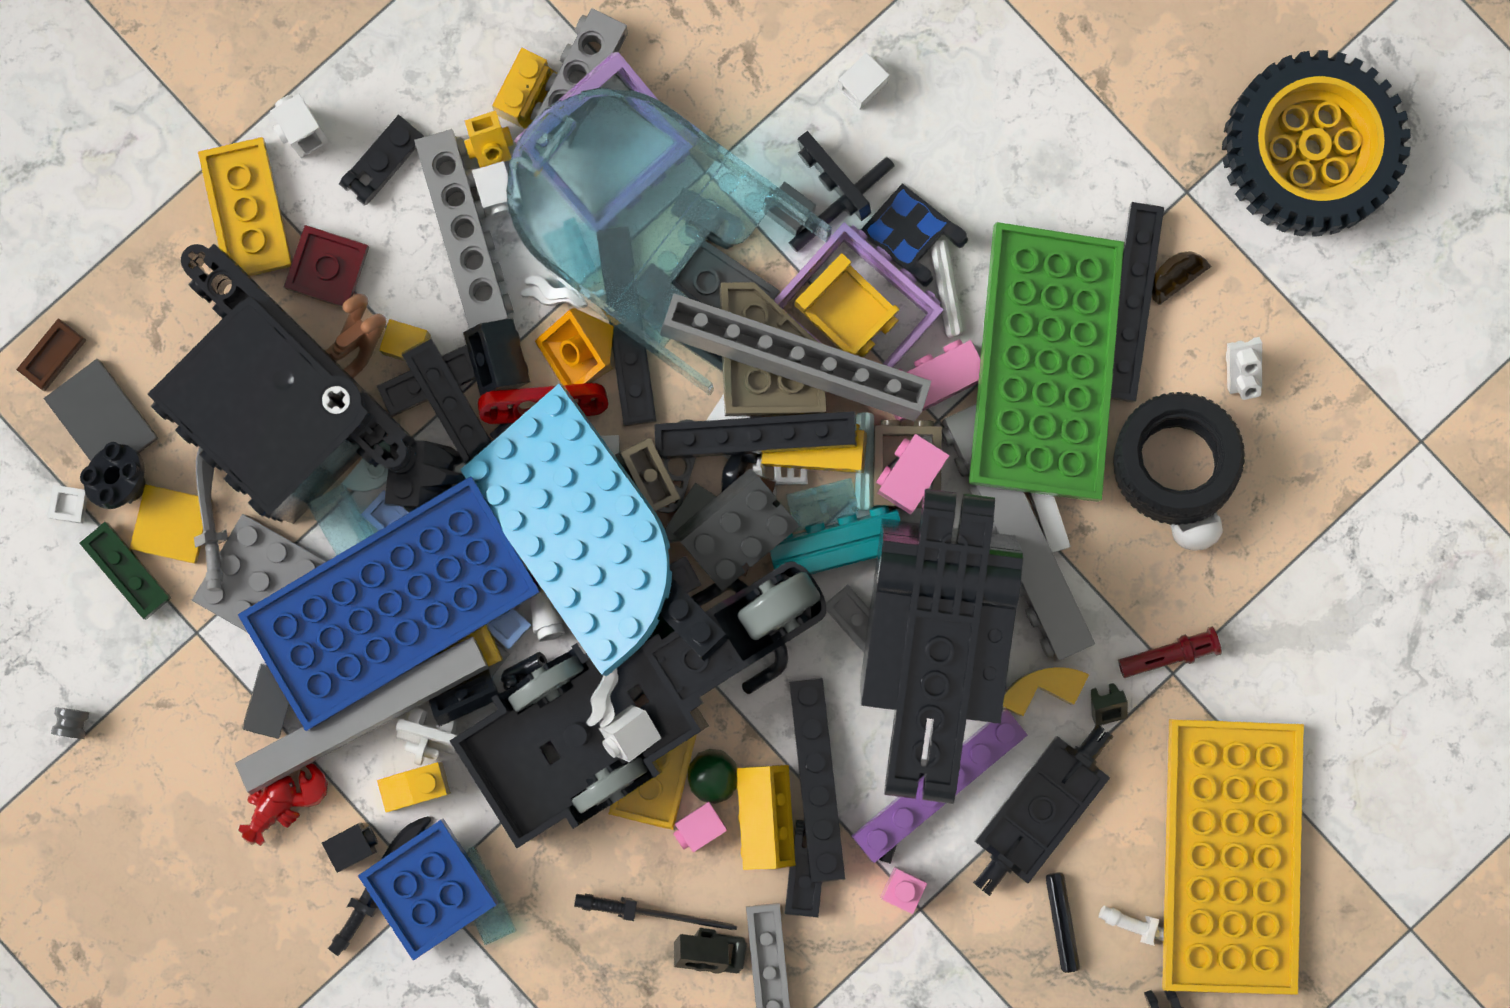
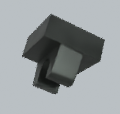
(1109, 707)

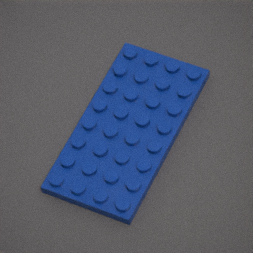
(388, 603)

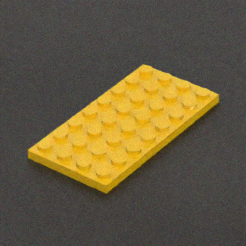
(1233, 857)

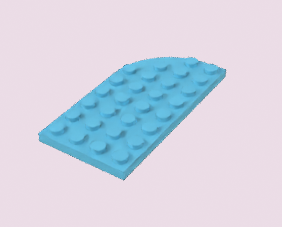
(578, 526)

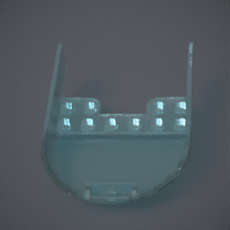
(623, 196)

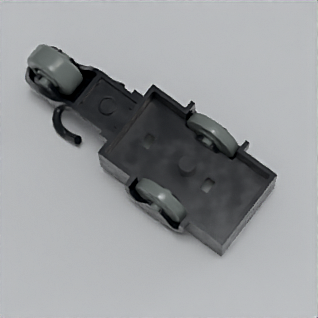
(556, 698)

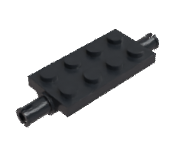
(1042, 809)

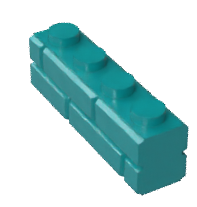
(836, 544)

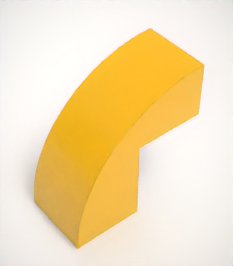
(1056, 681)

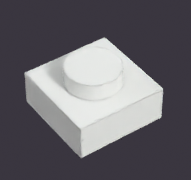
(67, 504)

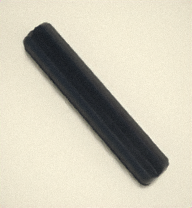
(1062, 922)

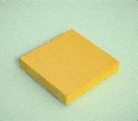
(168, 524)

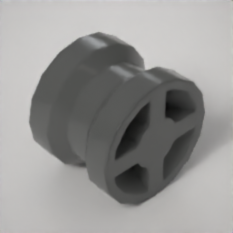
(70, 723)

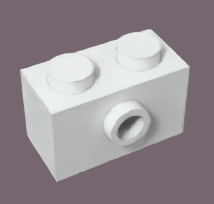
(297, 125)

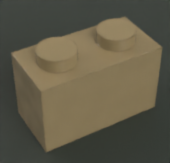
(648, 473)

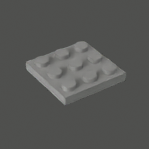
(254, 567)

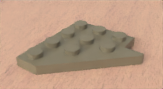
(753, 390)

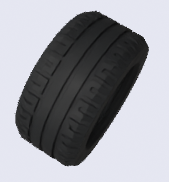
(1189, 413)

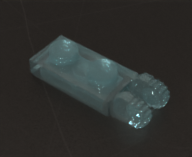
(495, 922)

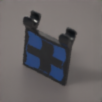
(908, 229)

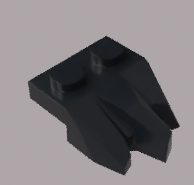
(427, 478)

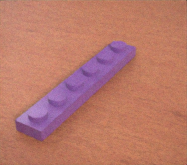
(907, 814)

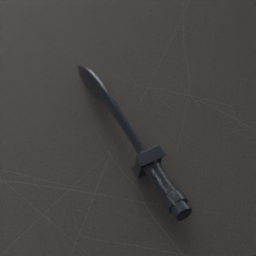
(362, 906)
(627, 909)

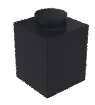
(350, 846)

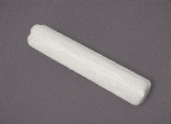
(946, 289)

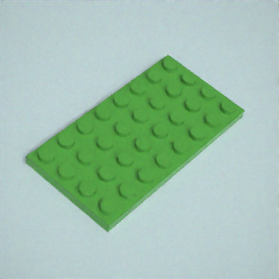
(1046, 362)

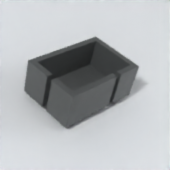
(736, 529)

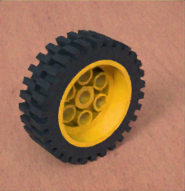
(1358, 111)

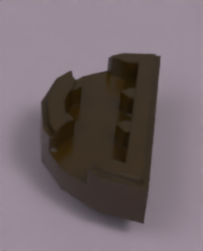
(1176, 274)

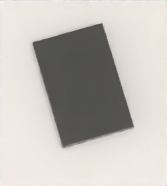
(99, 412)

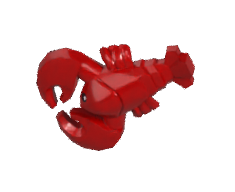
(275, 802)

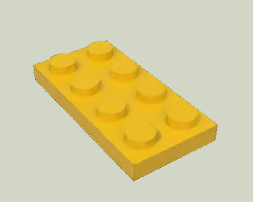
(246, 206)

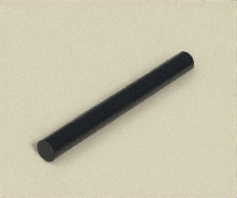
(836, 209)

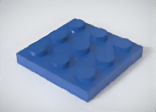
(428, 889)

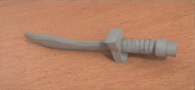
(209, 537)

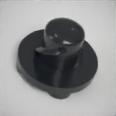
(114, 476)

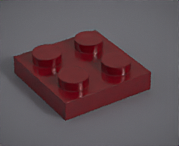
(326, 266)

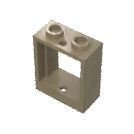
(922, 428)

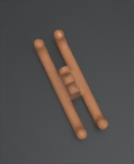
(357, 334)

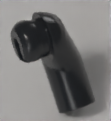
(517, 672)

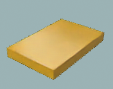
(660, 797)

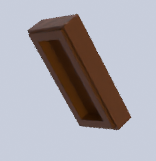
(51, 354)

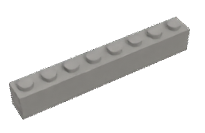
(795, 357)
(1042, 581)

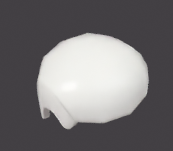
(1199, 534)

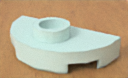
(366, 476)

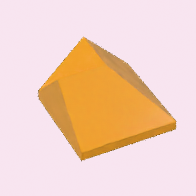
(577, 347)

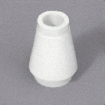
(545, 618)

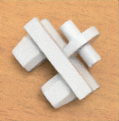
(1244, 368)
(423, 739)

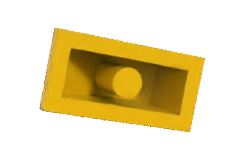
(413, 786)

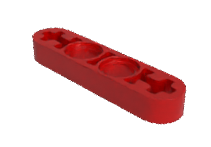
(515, 397)

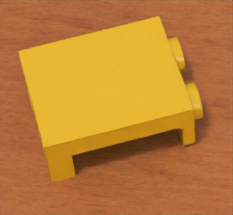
(847, 308)

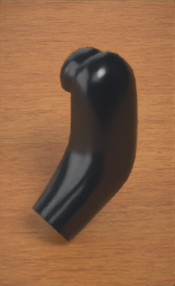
(736, 467)

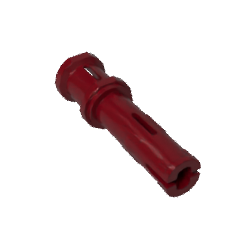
(1185, 650)

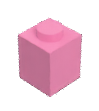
(699, 827)
(903, 890)

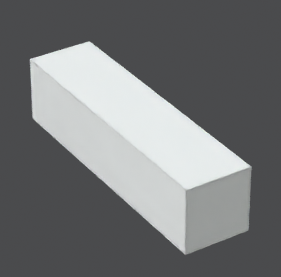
(1050, 521)

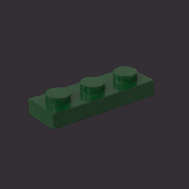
(125, 570)

